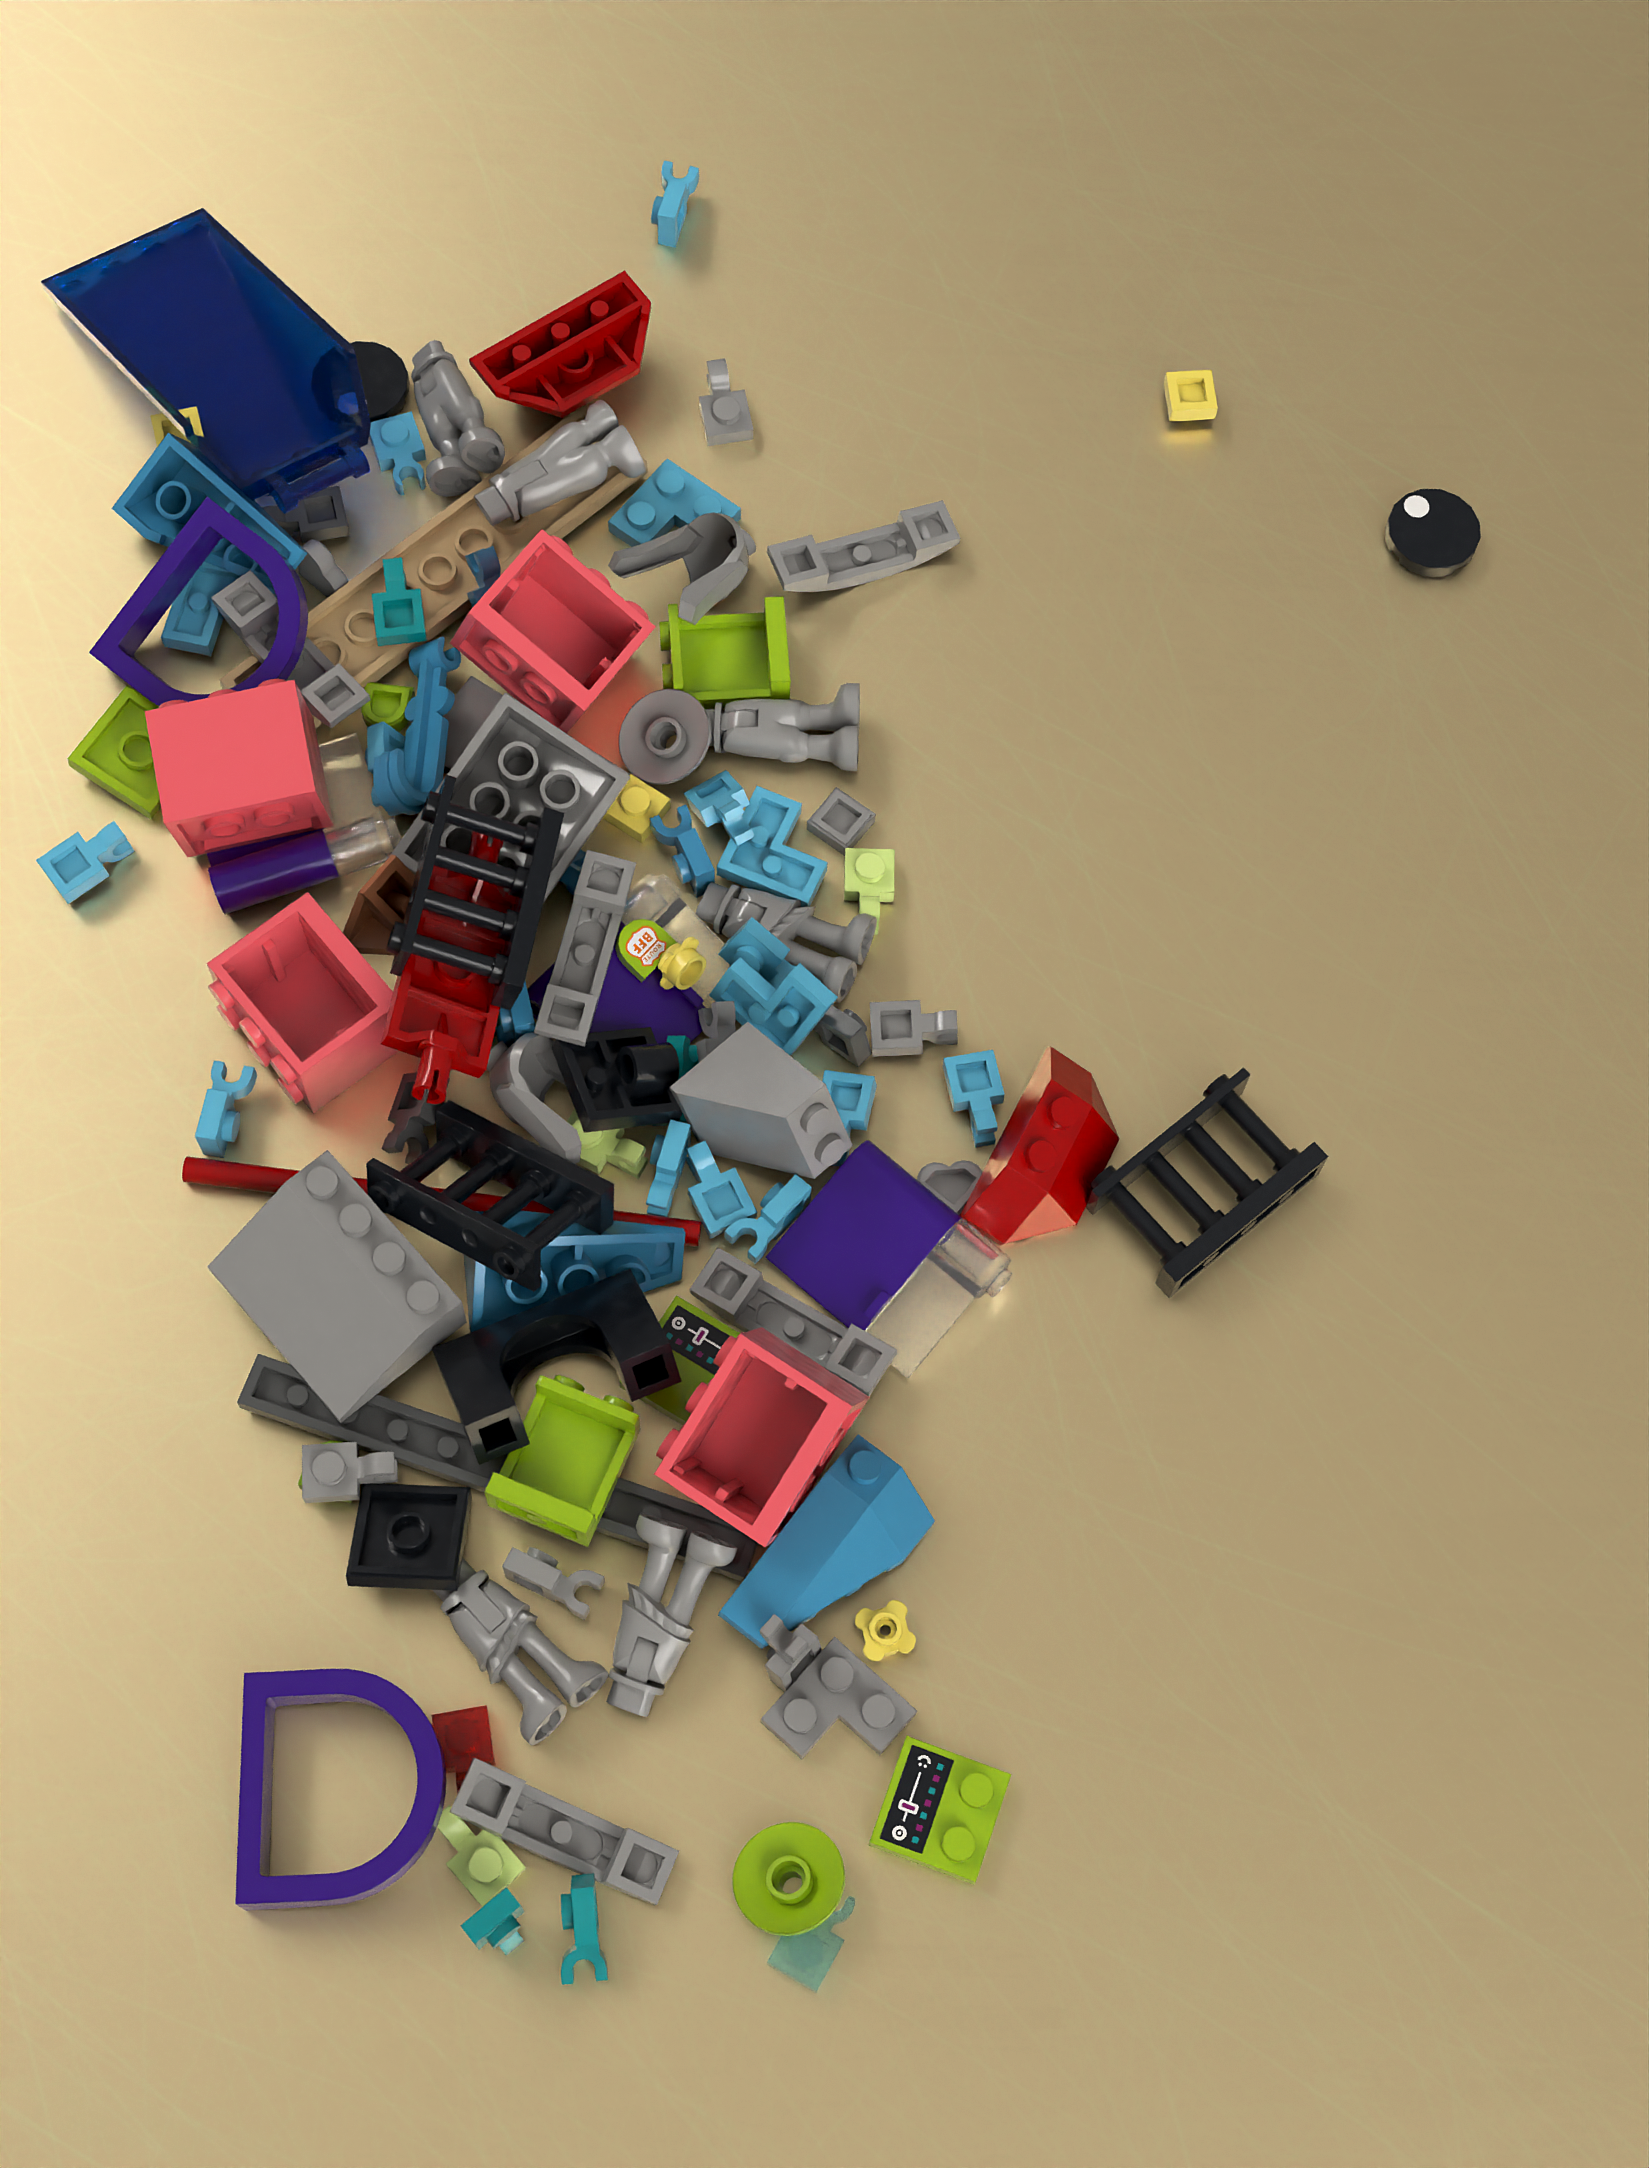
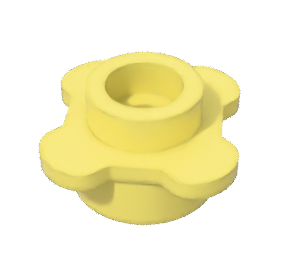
(681, 965)
(878, 1645)

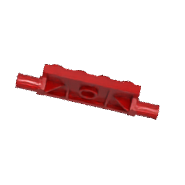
(442, 1009)

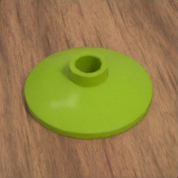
(782, 1854)

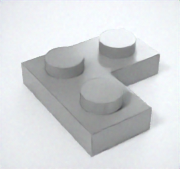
(834, 1689)

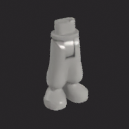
(562, 466)

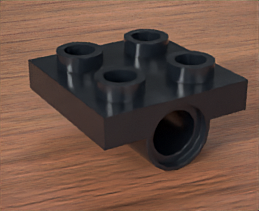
(620, 1079)

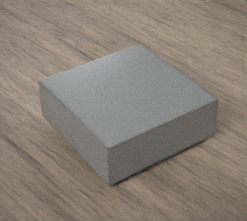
(840, 821)

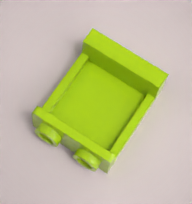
(728, 655)
(570, 1461)

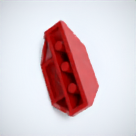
(572, 350)
(1044, 1156)

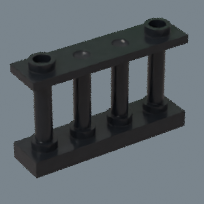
(514, 926)
(508, 1159)
(1217, 1230)

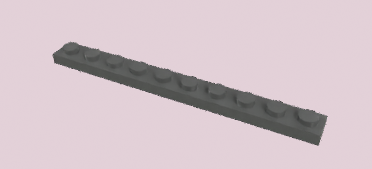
(443, 1450)

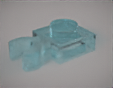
(810, 1954)

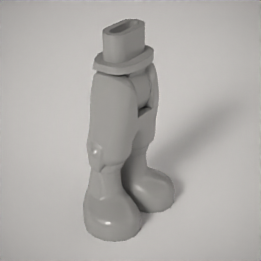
(453, 423)
(777, 725)

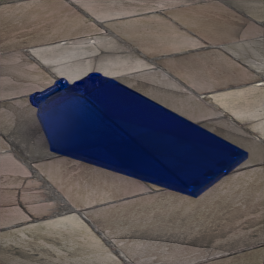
(220, 332)

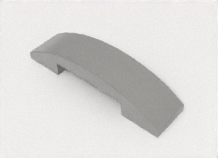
(866, 555)
(255, 616)
(585, 948)
(749, 1302)
(563, 1832)

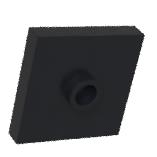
(409, 1536)

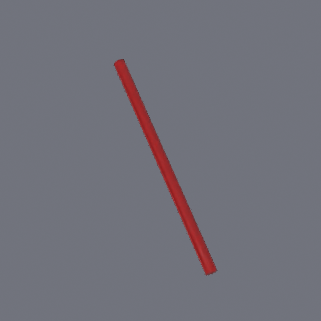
(272, 1178)

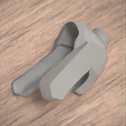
(714, 555)
(519, 1083)

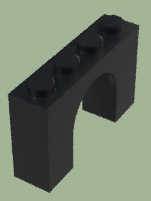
(599, 1320)

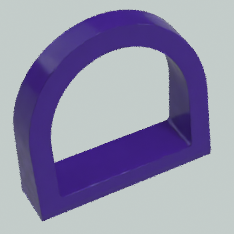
(168, 579)
(261, 1697)

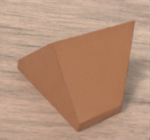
(379, 906)

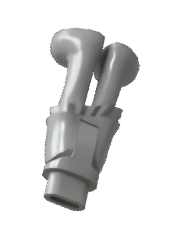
(786, 920)
(494, 1629)
(655, 1635)

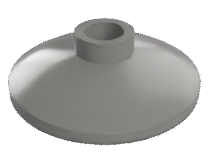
(650, 726)

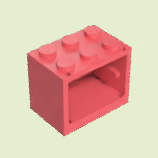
(552, 631)
(238, 767)
(304, 1002)
(759, 1434)

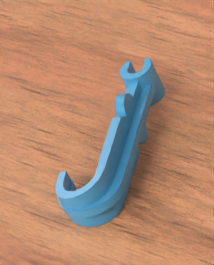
(408, 776)

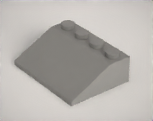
(513, 773)
(337, 1287)

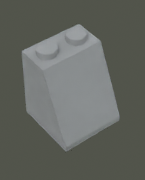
(762, 1107)

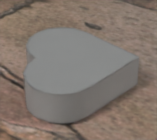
(320, 568)
(951, 1183)

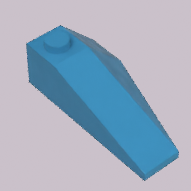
(174, 487)
(575, 1261)
(845, 1532)

